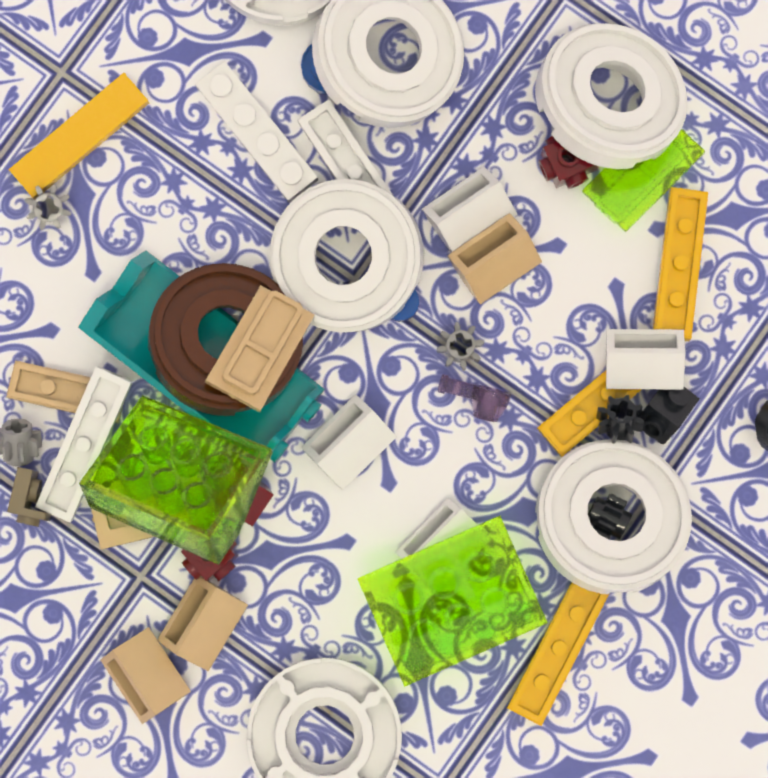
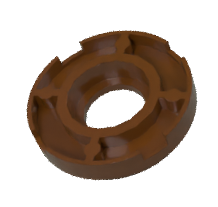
(174, 338)

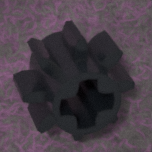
(618, 429)
(609, 516)

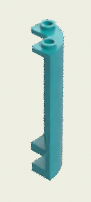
(121, 326)

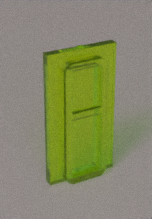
(631, 192)

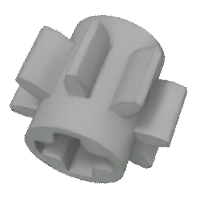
(38, 211)
(466, 338)
(19, 442)

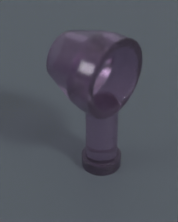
(486, 401)

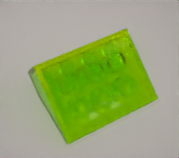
(177, 478)
(452, 600)

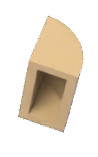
(495, 258)
(202, 623)
(145, 675)

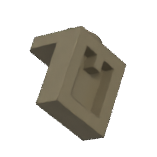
(24, 492)

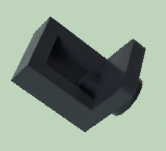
(667, 413)

